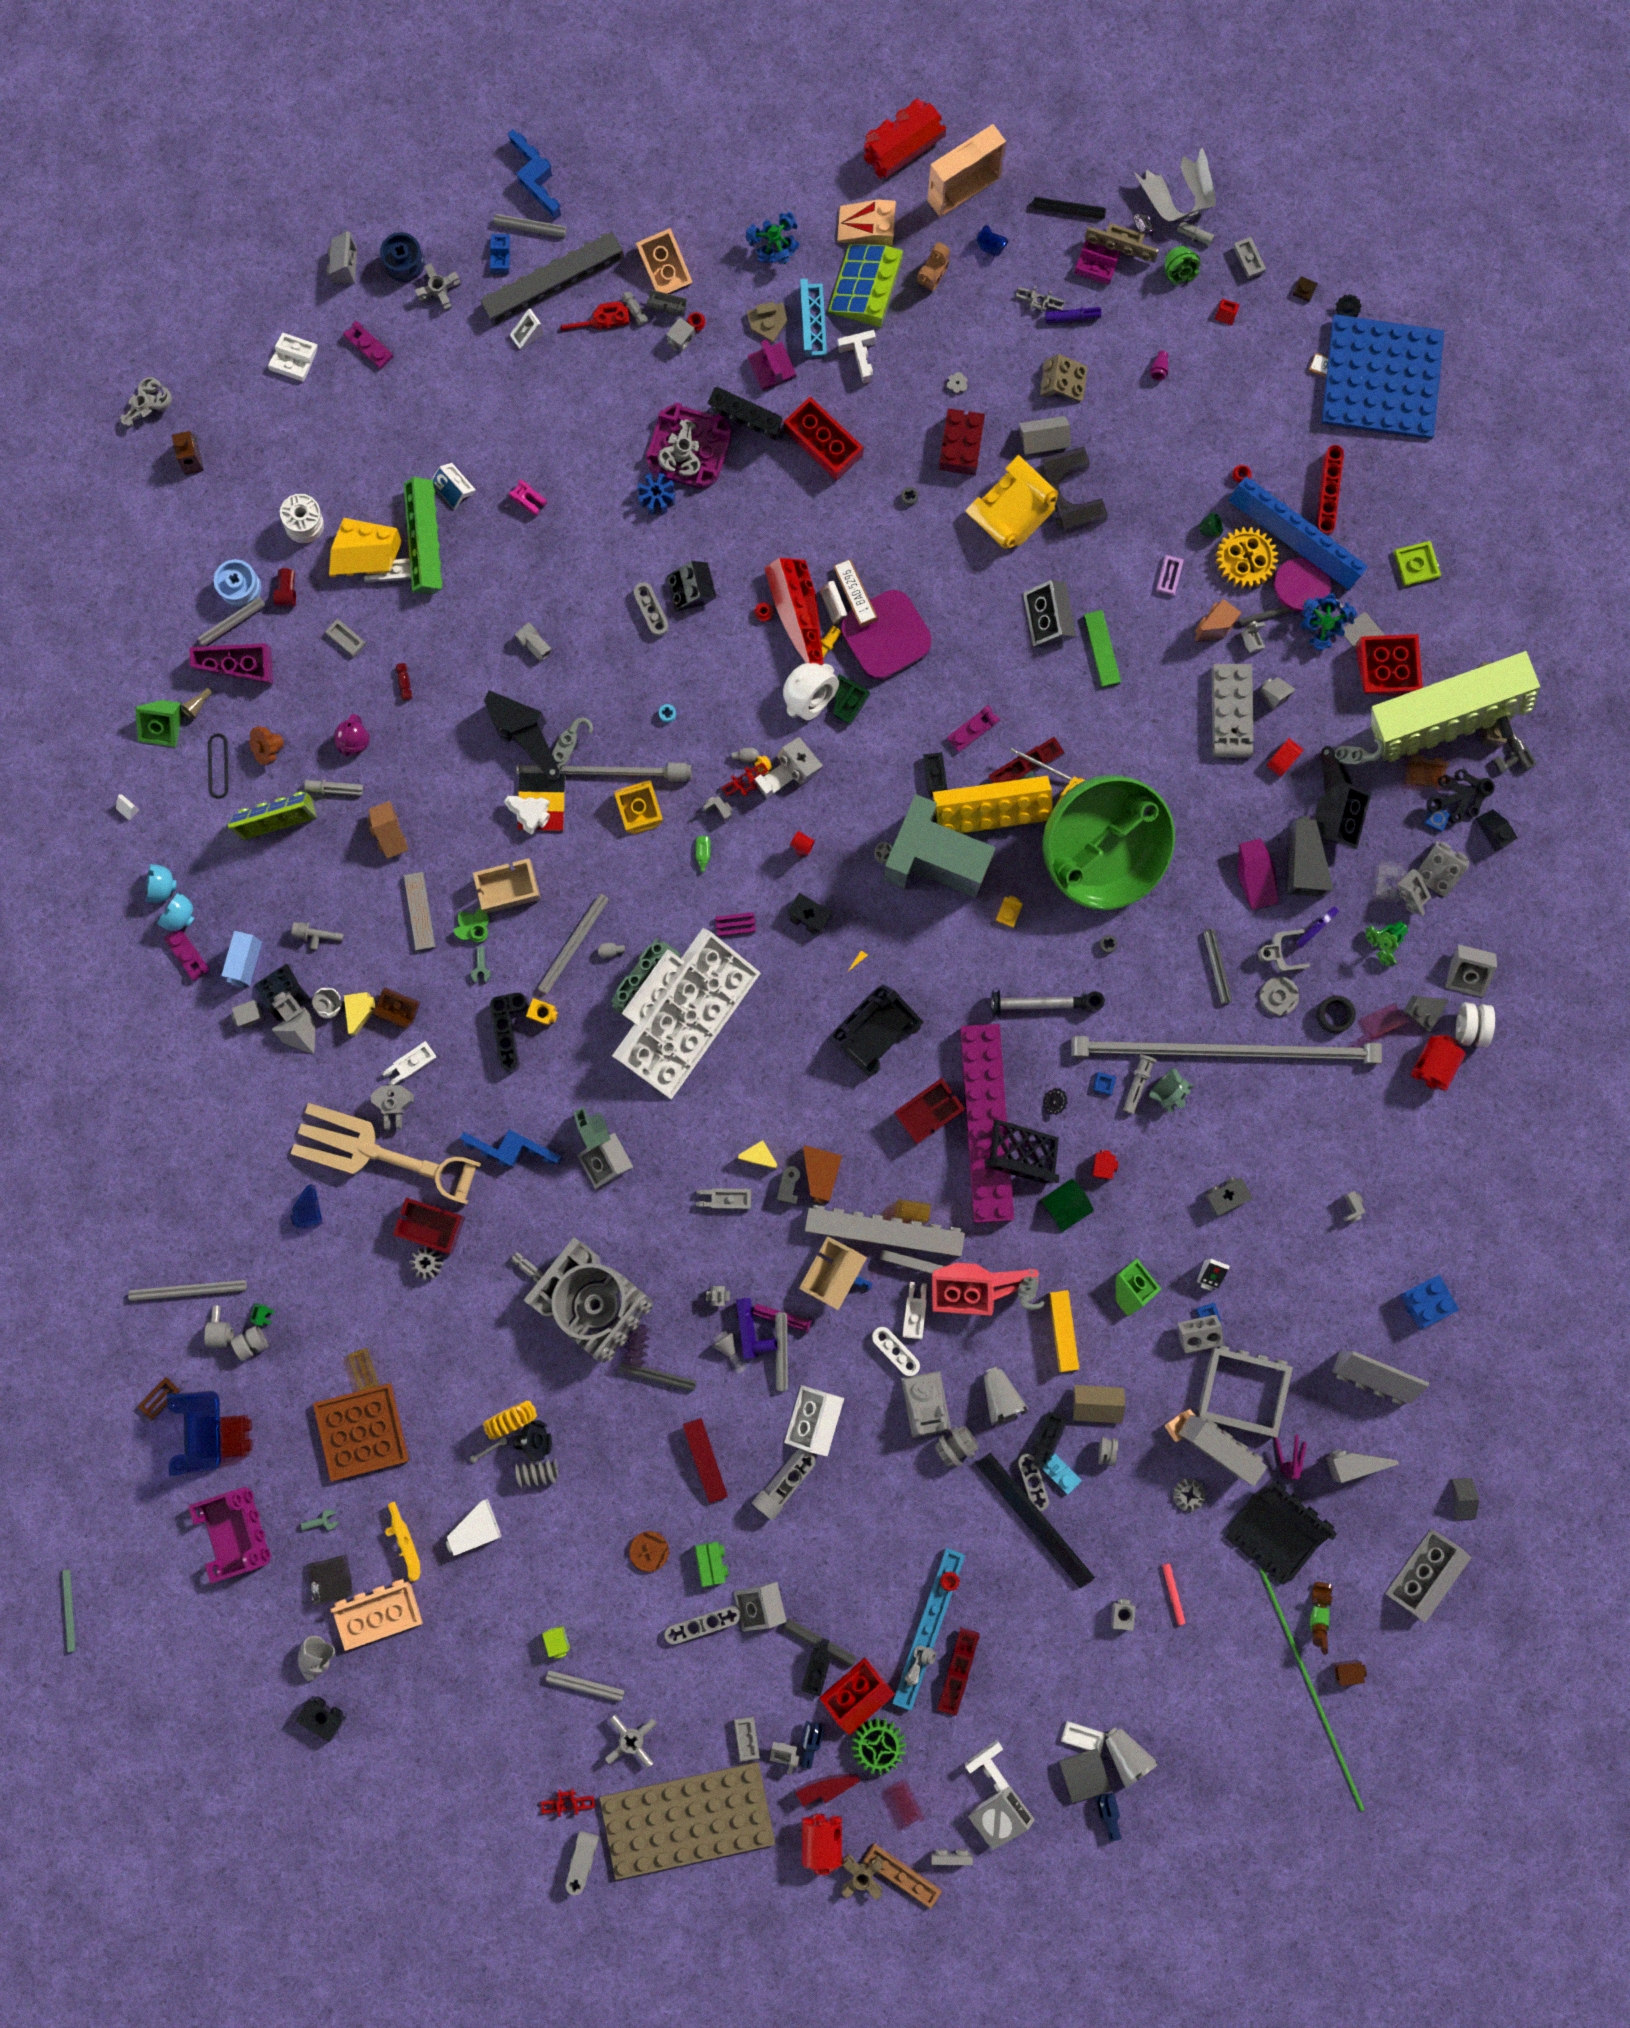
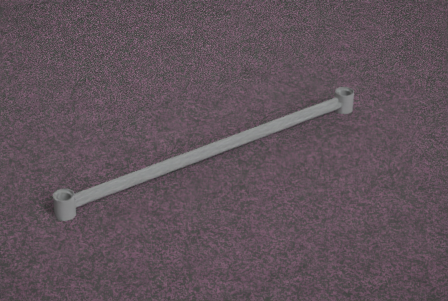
(1082, 1047)

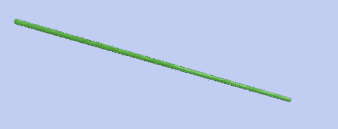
(1312, 1689)

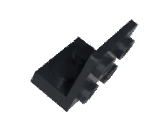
(281, 981)

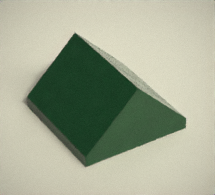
(1067, 1204)

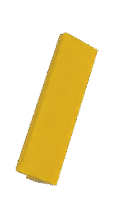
(1063, 1331)

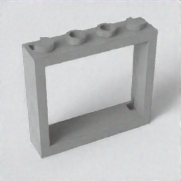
(1259, 1360)

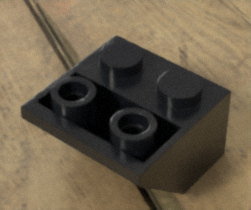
(691, 585)

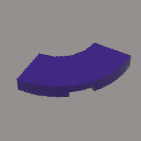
(1317, 927)

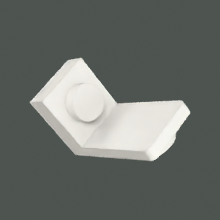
(773, 781)

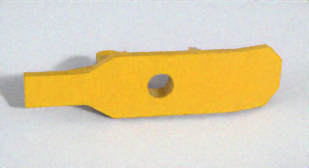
(404, 1542)

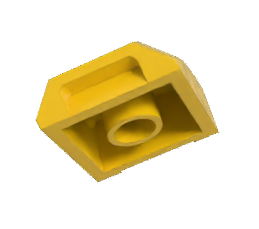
(638, 807)

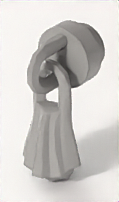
(927, 1657)

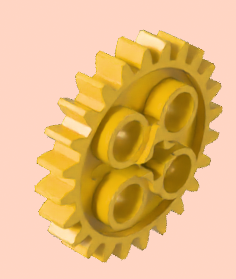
(1263, 552)

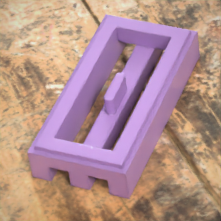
(1165, 590)

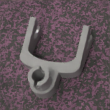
(1274, 952)

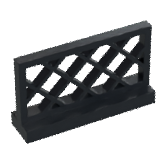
(1019, 1168)

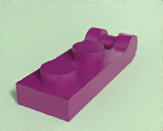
(368, 345)
(972, 729)
(186, 953)

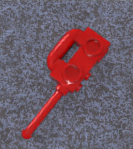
(604, 320)

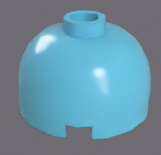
(159, 884)
(177, 914)

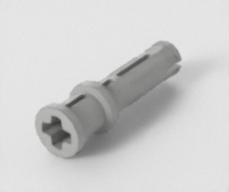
(1141, 1074)

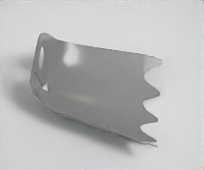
(1198, 180)

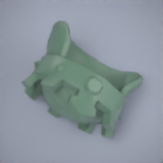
(1171, 1090)

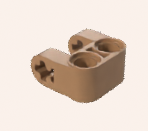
(935, 267)

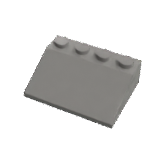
(1378, 1377)

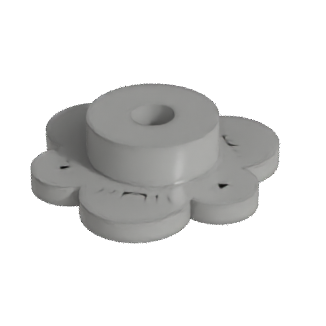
(957, 378)

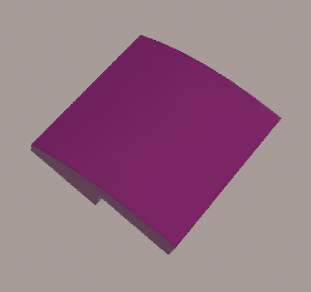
(1097, 262)

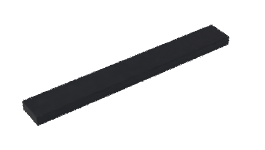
(1035, 1520)

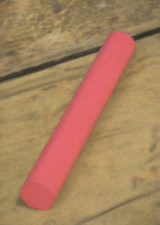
(1173, 1594)

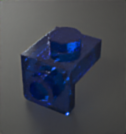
(991, 242)

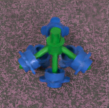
(773, 234)
(1330, 625)

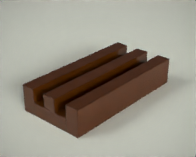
(171, 1385)

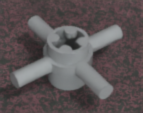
(624, 1746)

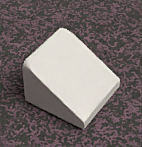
(125, 807)

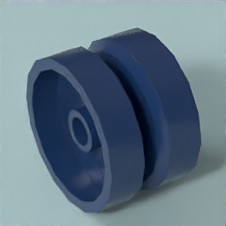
(402, 257)

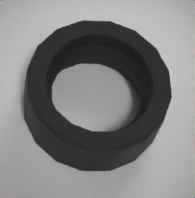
(1351, 1014)

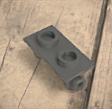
(667, 303)

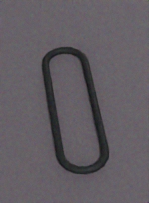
(210, 766)

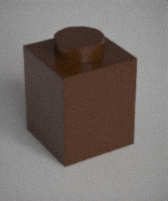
(1350, 1672)

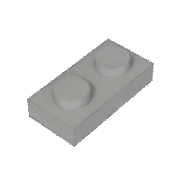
(1249, 257)
(943, 1857)

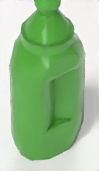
(703, 851)

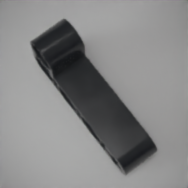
(508, 1033)

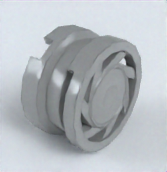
(1107, 1451)

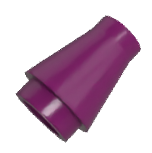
(1160, 366)

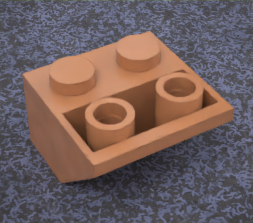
(1219, 622)

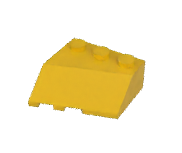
(363, 548)

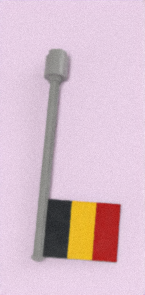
(536, 784)

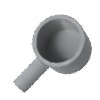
(217, 1333)

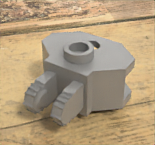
(392, 1105)

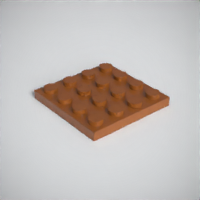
(361, 1432)

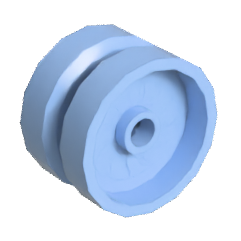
(237, 583)

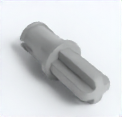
(1195, 233)

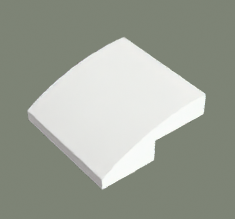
(293, 357)

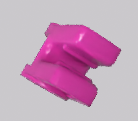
(524, 491)

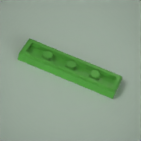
(1102, 648)

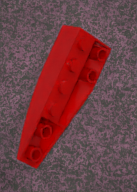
(796, 605)

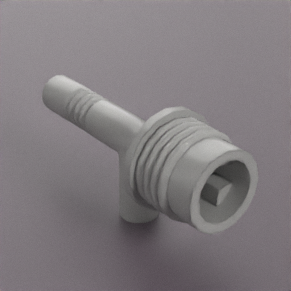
(303, 930)

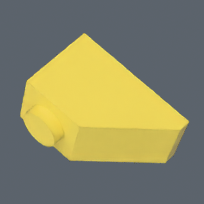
(358, 1011)

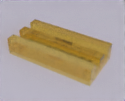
(356, 1373)

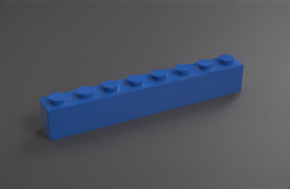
(1298, 533)

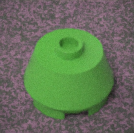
(1181, 265)

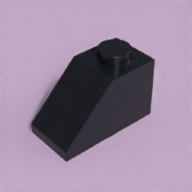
(1496, 829)

